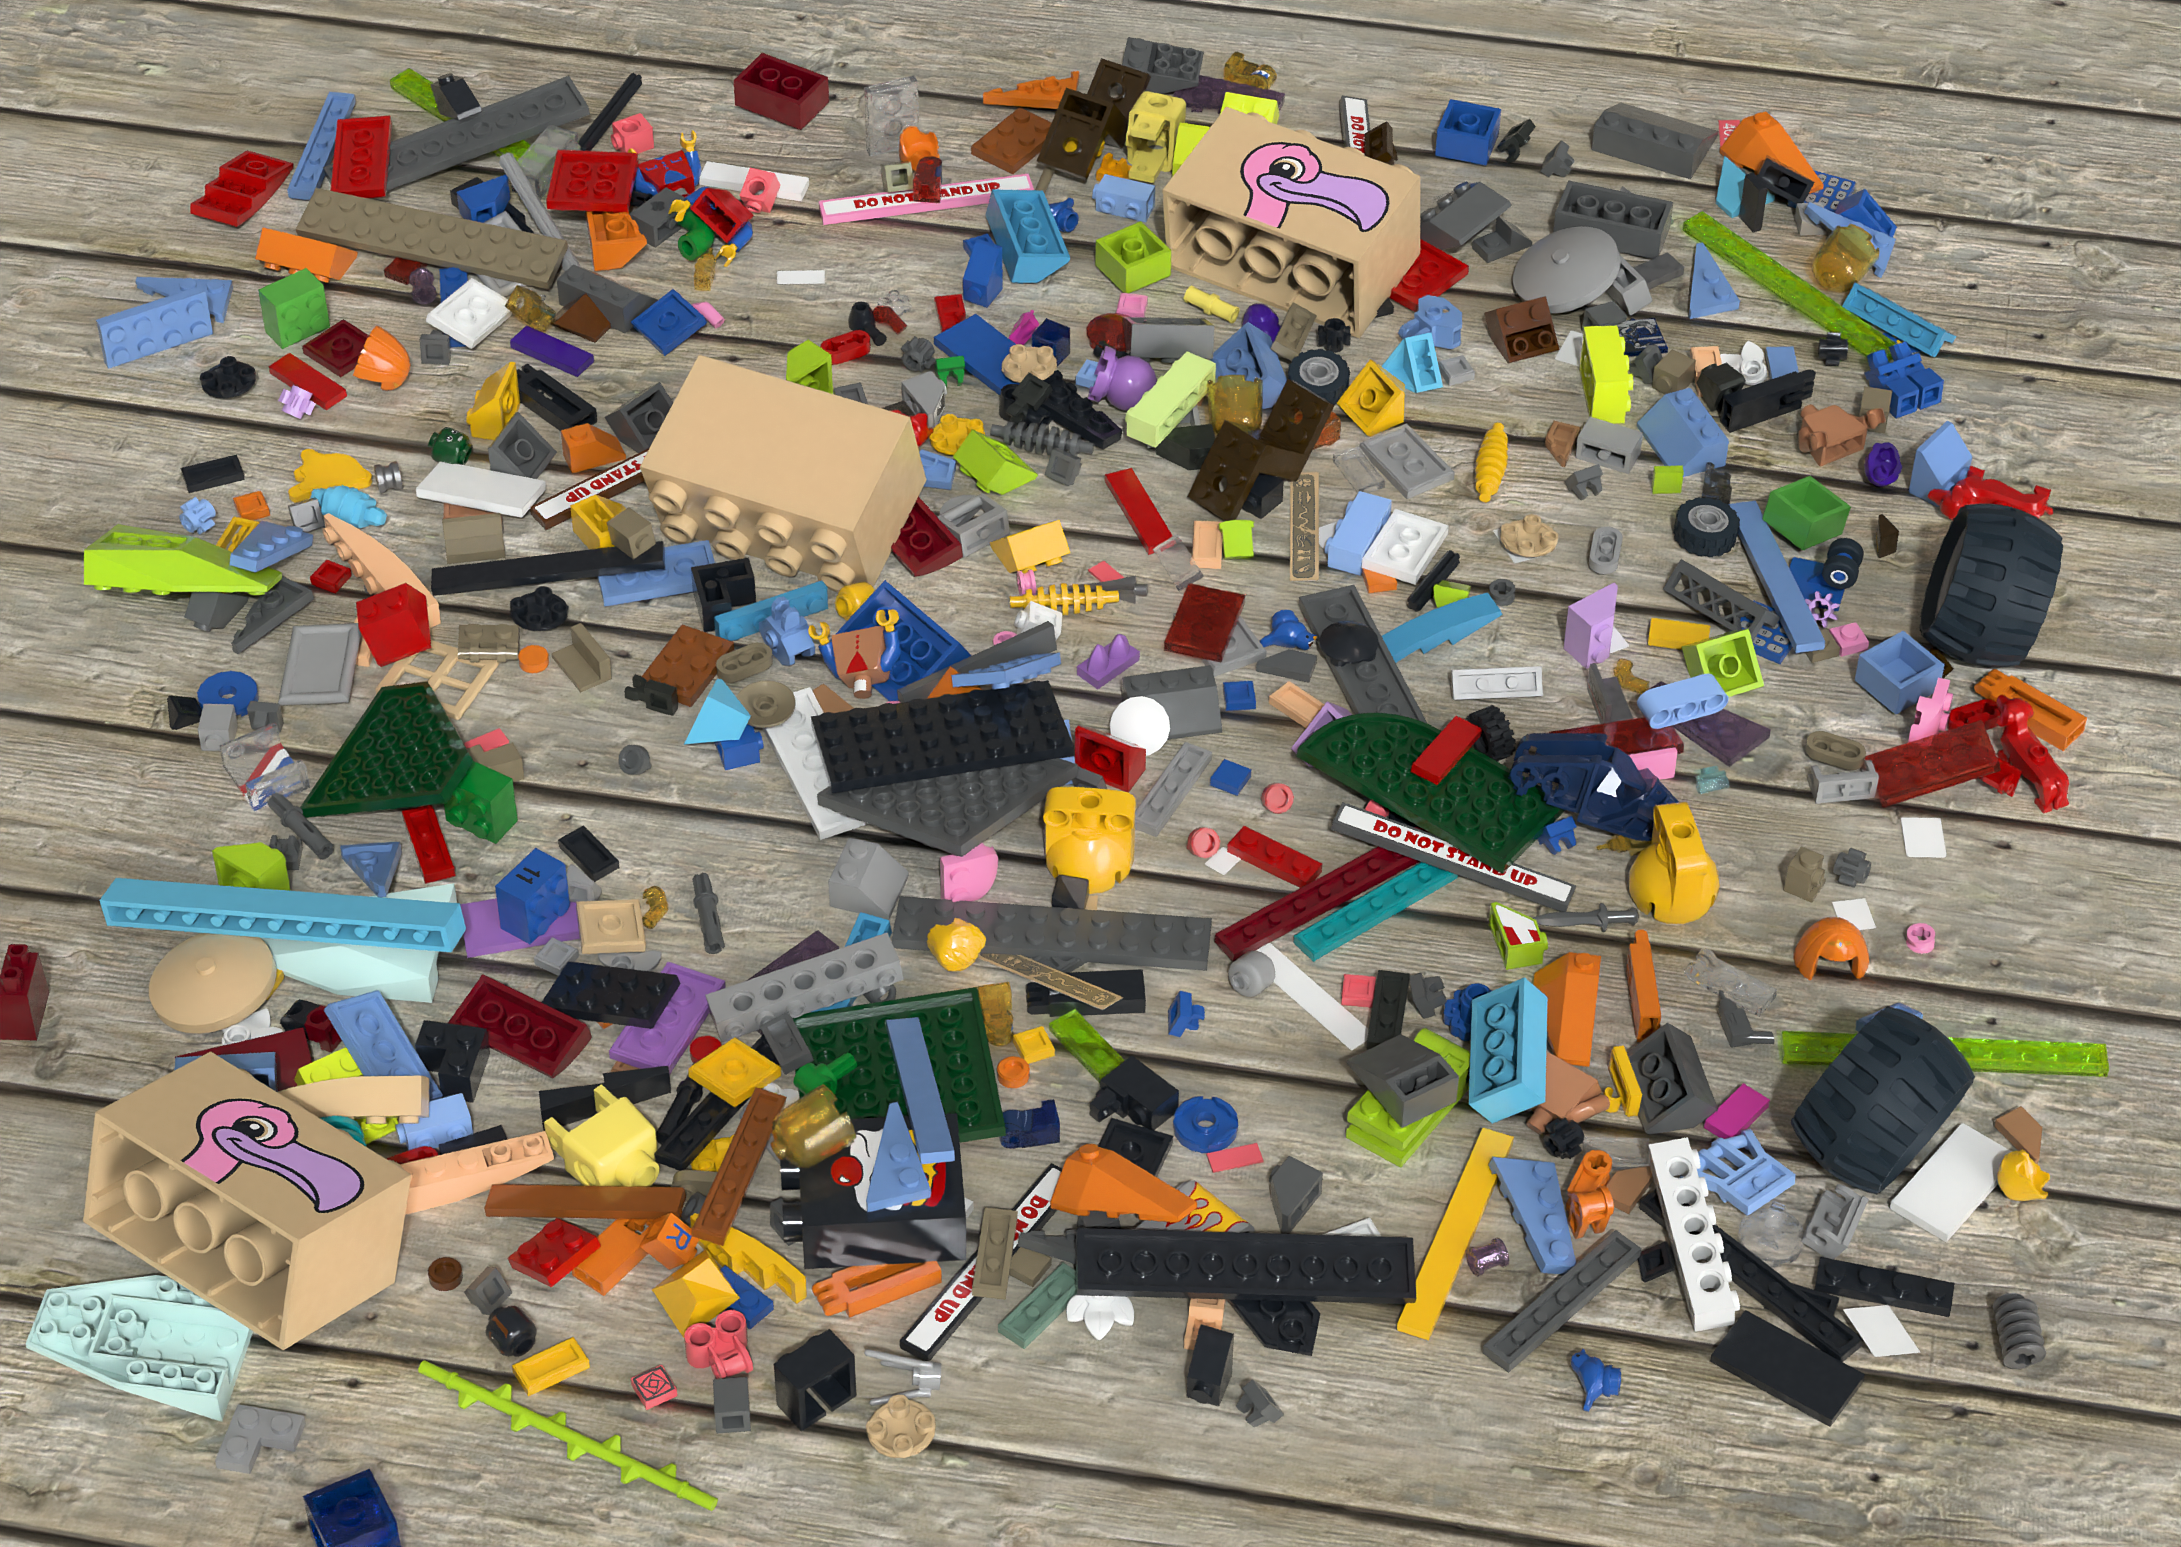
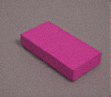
(1737, 1112)

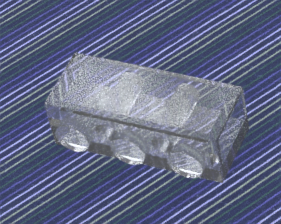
(540, 158)

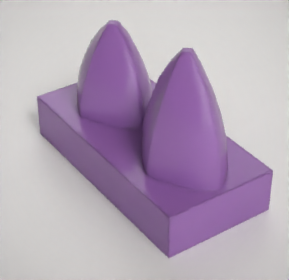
(1108, 661)

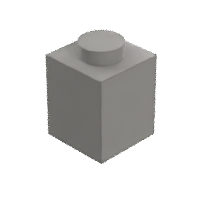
(217, 726)

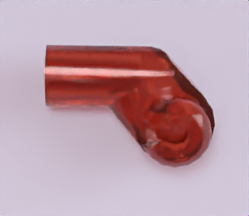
(888, 316)

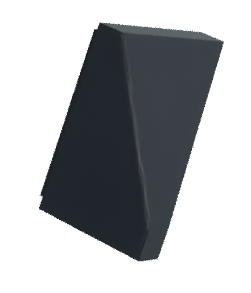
(183, 711)
(1656, 1261)

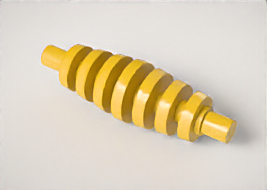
(1491, 462)
(1064, 598)

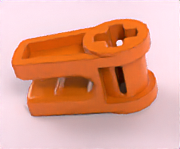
(1590, 1174)
(1591, 1209)

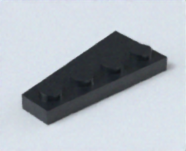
(1078, 413)

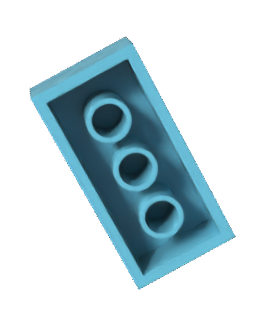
(1508, 1050)

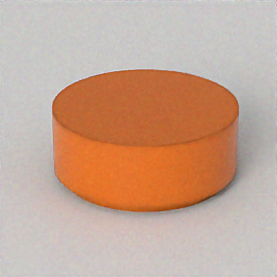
(533, 659)
(1013, 1072)

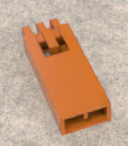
(2051, 718)
(1643, 987)
(615, 1257)
(884, 1285)

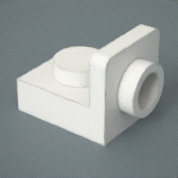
(1035, 615)

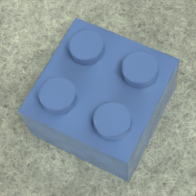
(1898, 672)

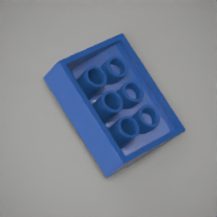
(923, 642)

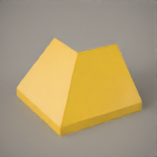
(1374, 399)
(695, 1292)

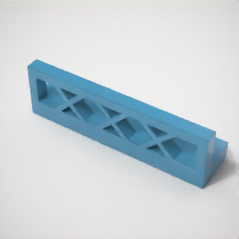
(1896, 320)

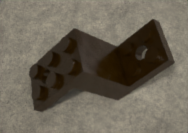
(1092, 119)
(1246, 450)

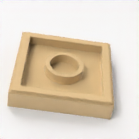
(610, 926)

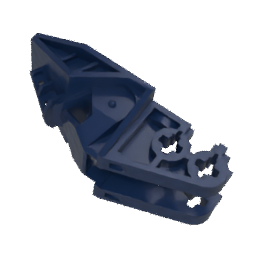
(1592, 780)

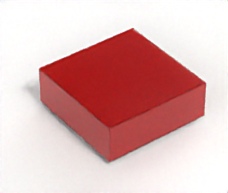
(330, 576)

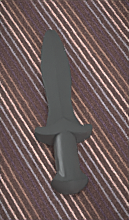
(1598, 917)

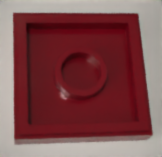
(337, 347)

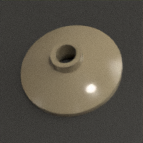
(767, 703)

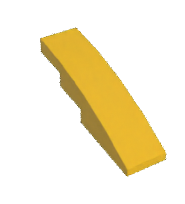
(758, 1261)

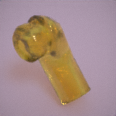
(1627, 679)
(658, 906)

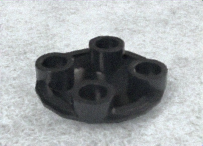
(228, 378)
(539, 610)
(1349, 642)

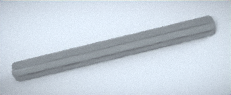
(534, 204)

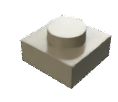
(1830, 651)

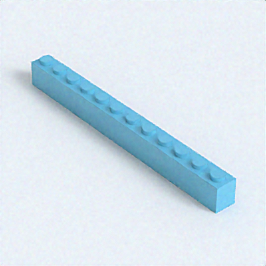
(283, 914)

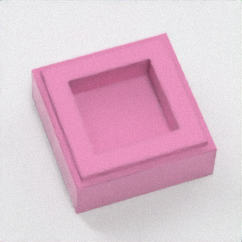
(1132, 305)

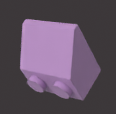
(1591, 626)

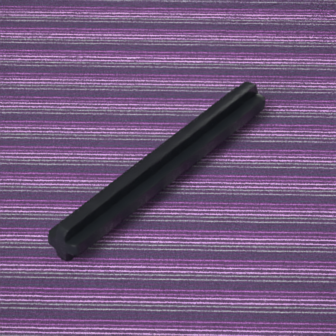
(610, 112)

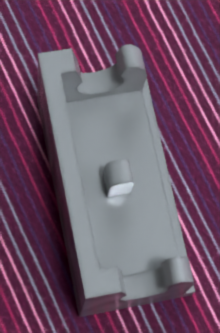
(1843, 785)
(1834, 1221)

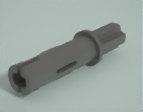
(293, 817)
(709, 920)

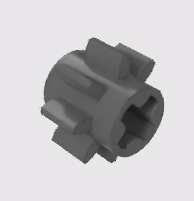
(918, 354)
(1852, 867)

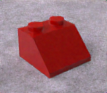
(394, 623)
(1109, 756)

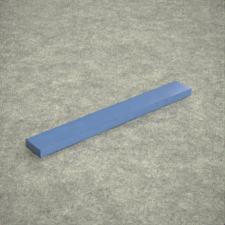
(1777, 579)
(920, 1091)

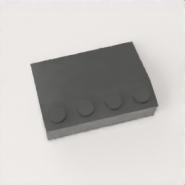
(1652, 139)

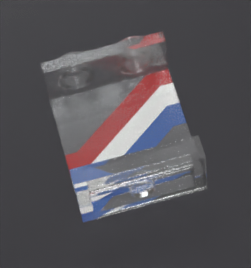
(263, 766)

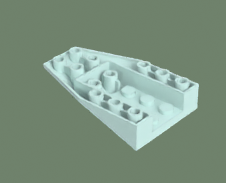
(364, 969)
(145, 1340)

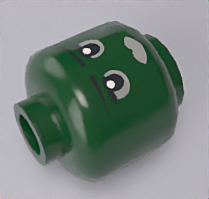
(450, 446)

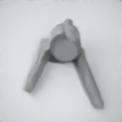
(925, 1374)

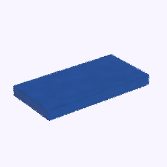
(982, 350)

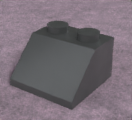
(640, 417)

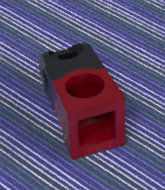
(315, 1024)

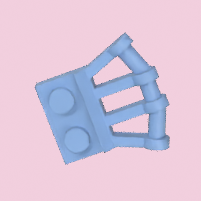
(1756, 1179)

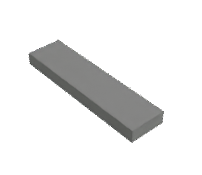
(1171, 788)

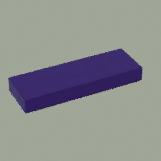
(551, 351)

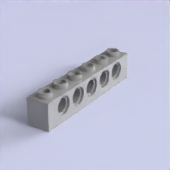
(805, 986)

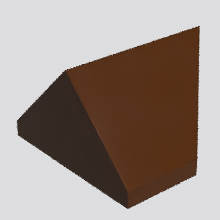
(582, 319)

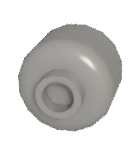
(1251, 973)

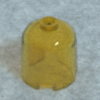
(1844, 258)
(1235, 401)
(811, 1129)

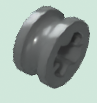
(1502, 585)

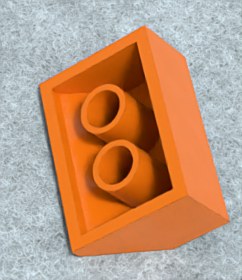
(298, 253)

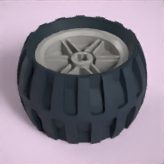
(1991, 585)
(1882, 1099)

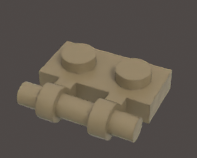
(488, 642)

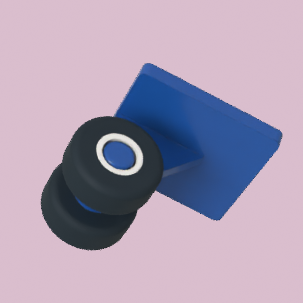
(1833, 576)

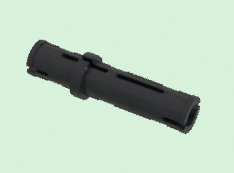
(687, 1094)

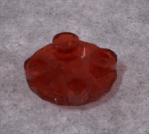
(1107, 328)

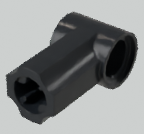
(1006, 399)

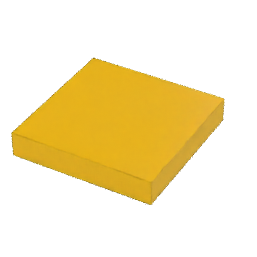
(734, 1072)

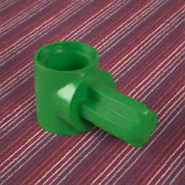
(813, 1076)

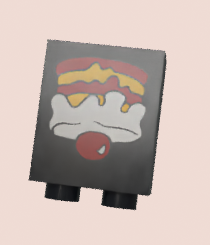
(835, 1218)

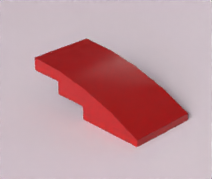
(241, 188)

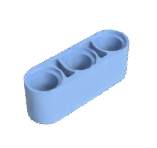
(1682, 701)

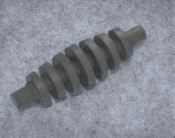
(1041, 438)

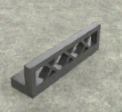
(1727, 594)

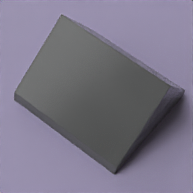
(520, 449)

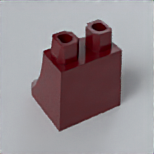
(22, 994)

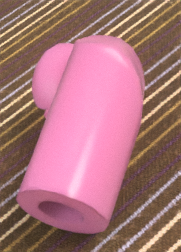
(709, 313)

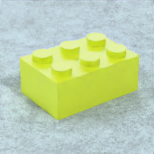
(1605, 373)

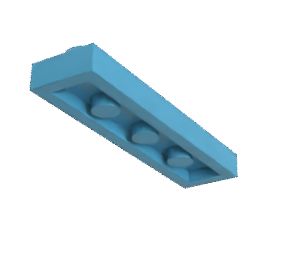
(746, 619)

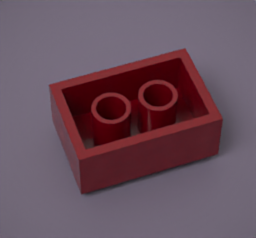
(781, 91)

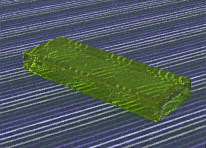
(1085, 1044)

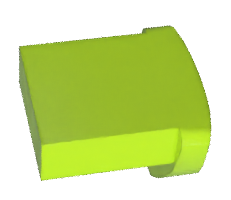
(1237, 539)
(1449, 592)

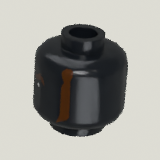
(511, 1331)

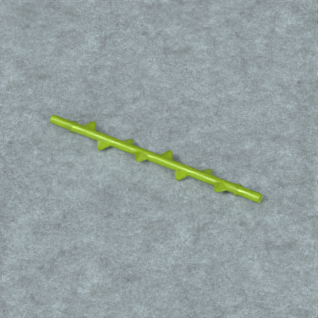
(576, 1443)

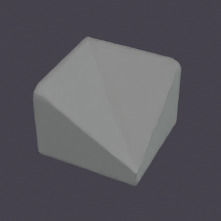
(1805, 224)
(581, 886)

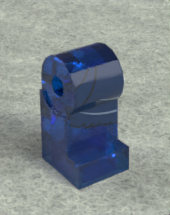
(1031, 1126)

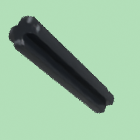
(1439, 572)

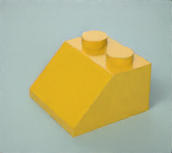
(495, 403)
(1032, 547)

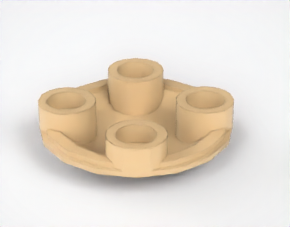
(1029, 359)
(1528, 537)
(901, 1428)

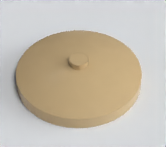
(212, 982)

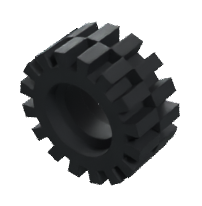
(1496, 735)

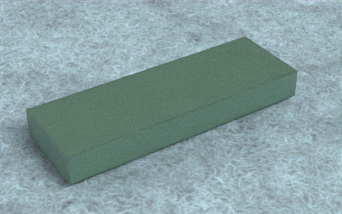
(1040, 1307)

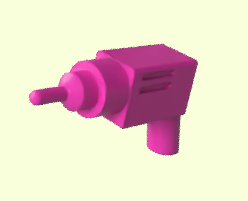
(1024, 328)

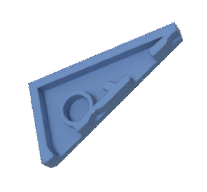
(1879, 239)
(1710, 288)
(217, 291)
(373, 863)
(897, 1168)

